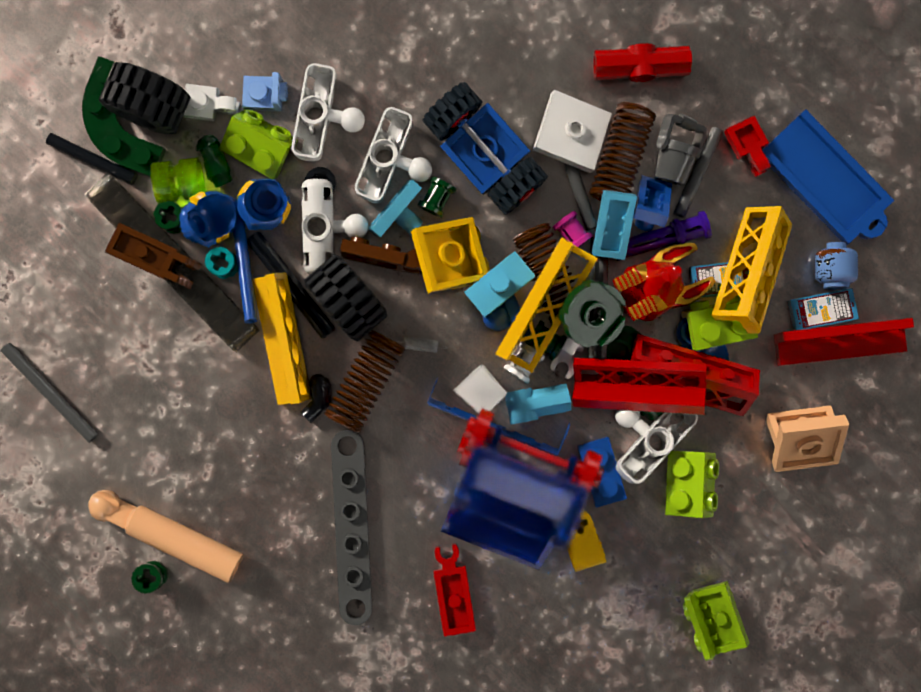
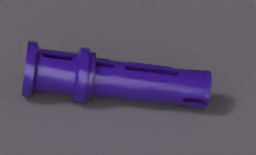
(677, 229)

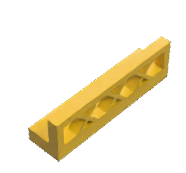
(762, 273)
(536, 298)
(282, 338)

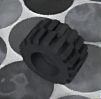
(144, 98)
(345, 297)

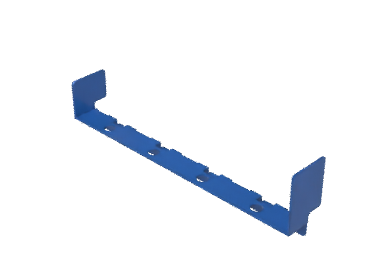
(513, 435)

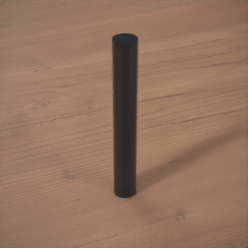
(91, 158)

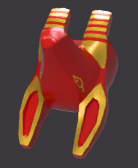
(658, 284)

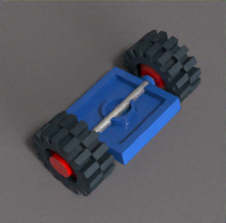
(484, 147)

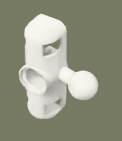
(315, 131)
(381, 173)
(354, 225)
(641, 453)

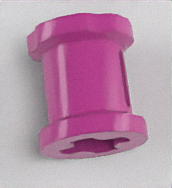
(572, 229)

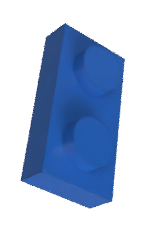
(611, 486)

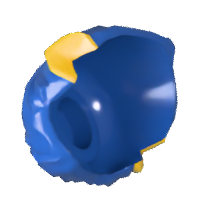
(263, 204)
(208, 218)

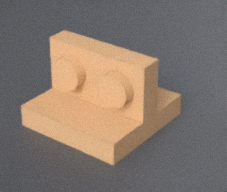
(806, 438)

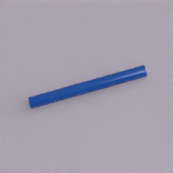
(244, 271)

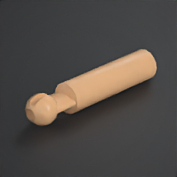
(166, 535)

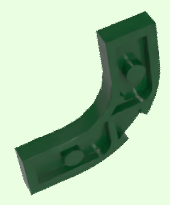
(107, 131)

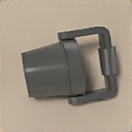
(676, 157)

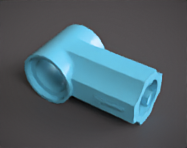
(530, 404)

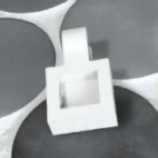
(206, 102)
(565, 355)

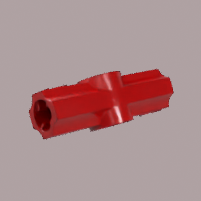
(642, 62)

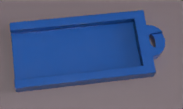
(828, 179)

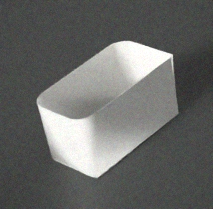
(480, 390)

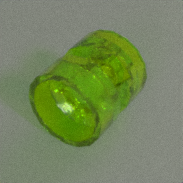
(189, 179)

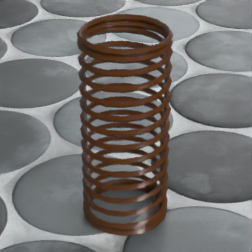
(626, 118)
(529, 235)
(384, 343)

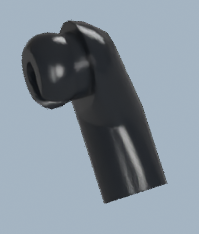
(321, 397)

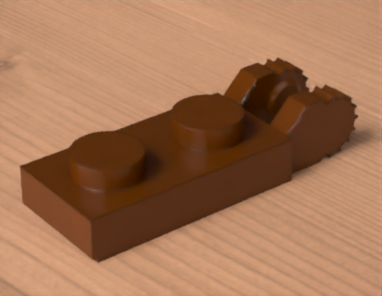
(149, 254)
(386, 256)

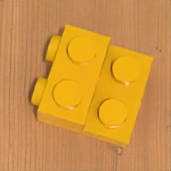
(450, 254)

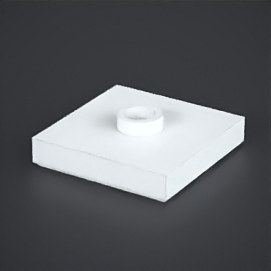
(572, 131)

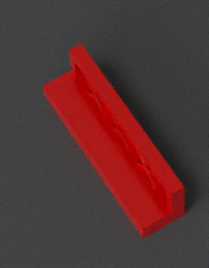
(842, 342)
(723, 376)
(640, 390)

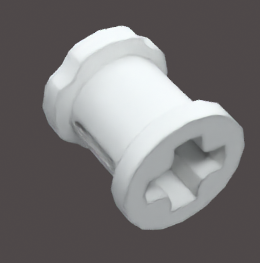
(526, 353)

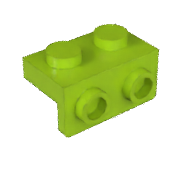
(257, 143)
(709, 333)
(691, 484)
(715, 620)

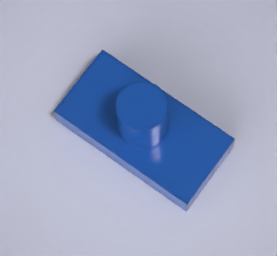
(652, 203)

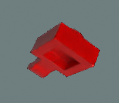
(748, 140)

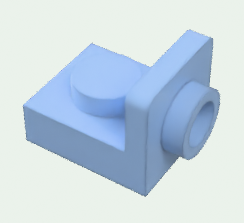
(264, 92)

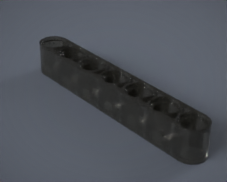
(205, 295)

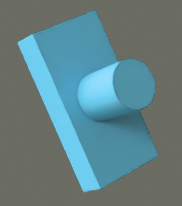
(398, 211)
(614, 224)
(499, 284)

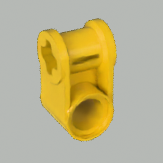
(585, 547)

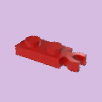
(453, 595)

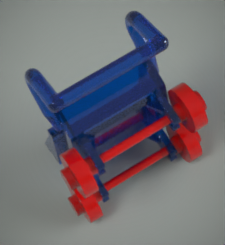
(513, 504)

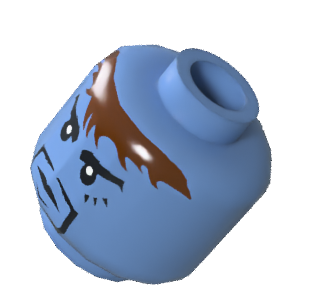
(836, 266)

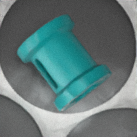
(221, 253)

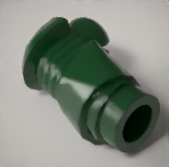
(214, 160)

